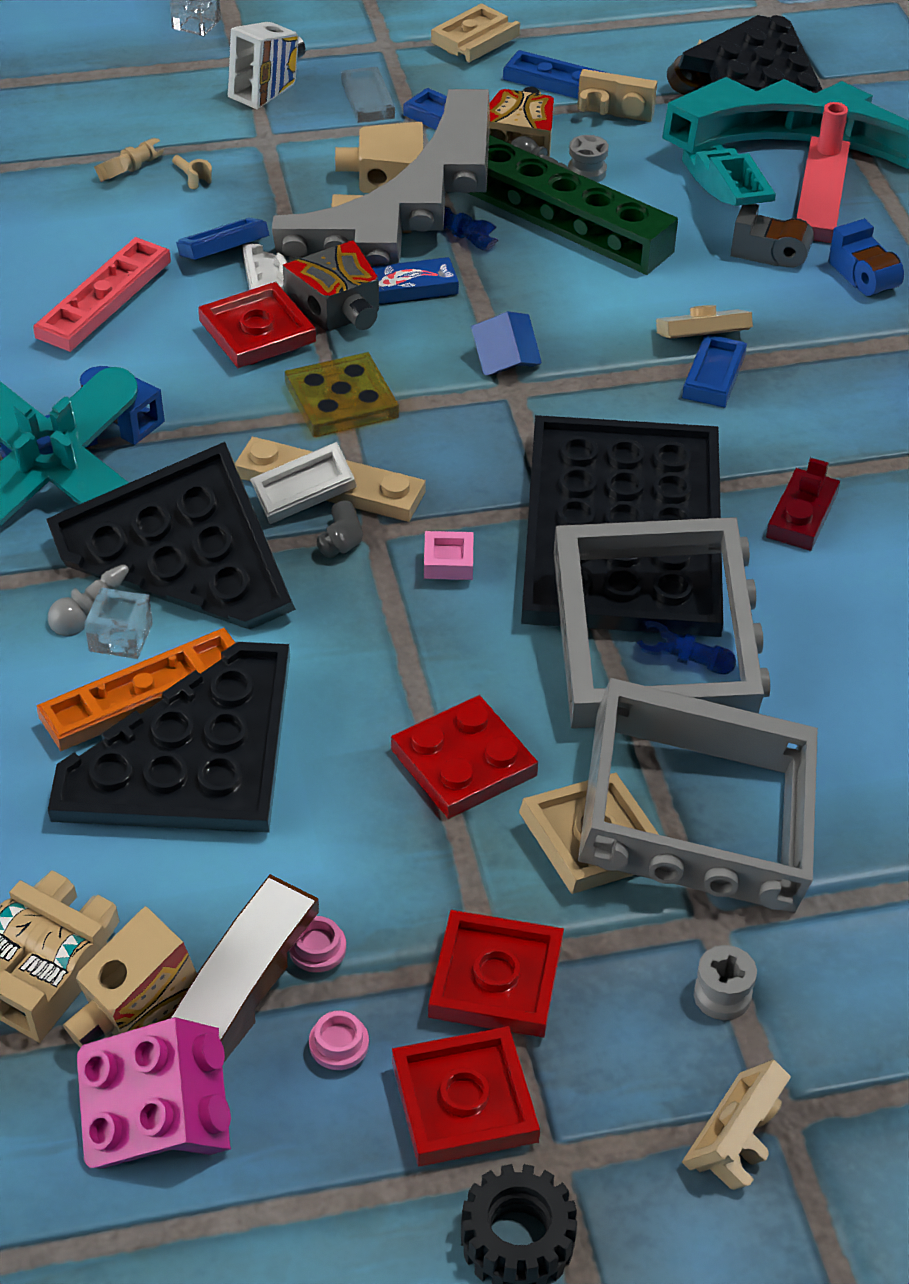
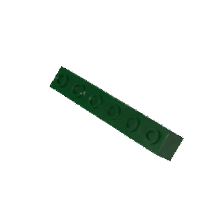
(578, 208)

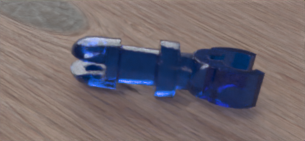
(474, 230)
(687, 649)

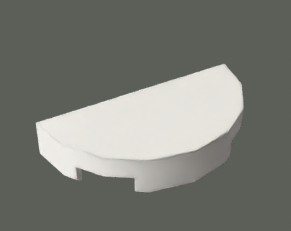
(262, 266)

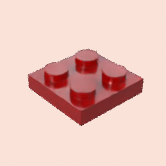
(257, 324)
(464, 756)
(496, 973)
(464, 1096)

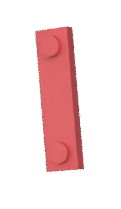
(102, 294)

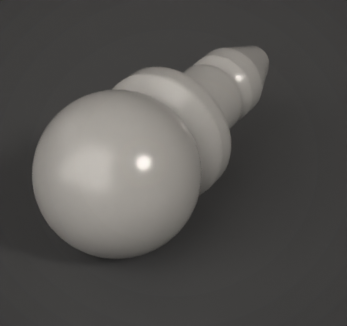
(69, 614)

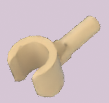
(195, 170)

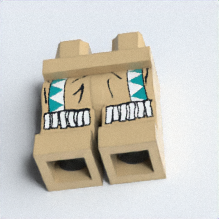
(45, 949)

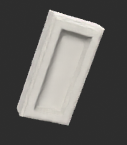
(303, 482)

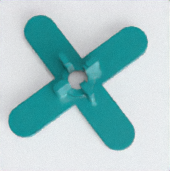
(71, 429)

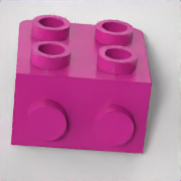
(153, 1093)

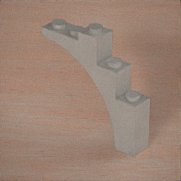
(412, 200)

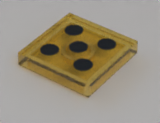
(341, 394)

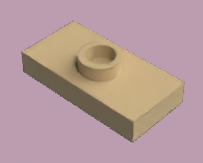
(704, 321)

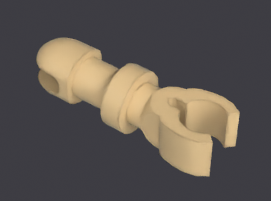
(129, 159)

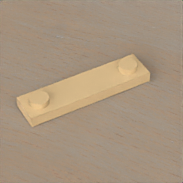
(376, 489)

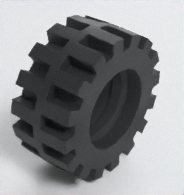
(525, 1194)

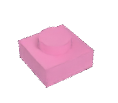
(448, 555)

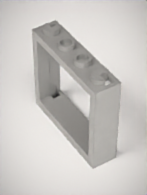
(652, 540)
(715, 732)

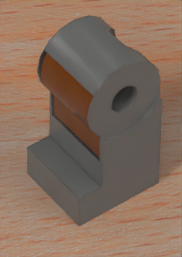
(770, 239)

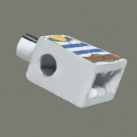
(262, 62)

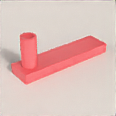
(825, 174)

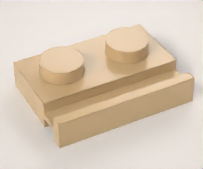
(475, 32)

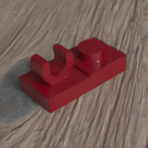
(804, 506)

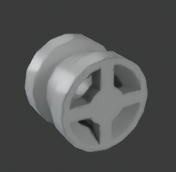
(588, 156)
(731, 996)

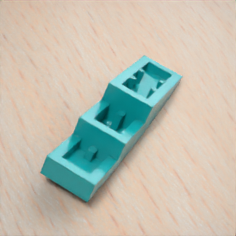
(729, 175)

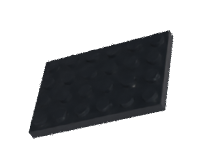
(622, 475)

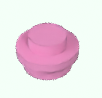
(319, 946)
(338, 1041)

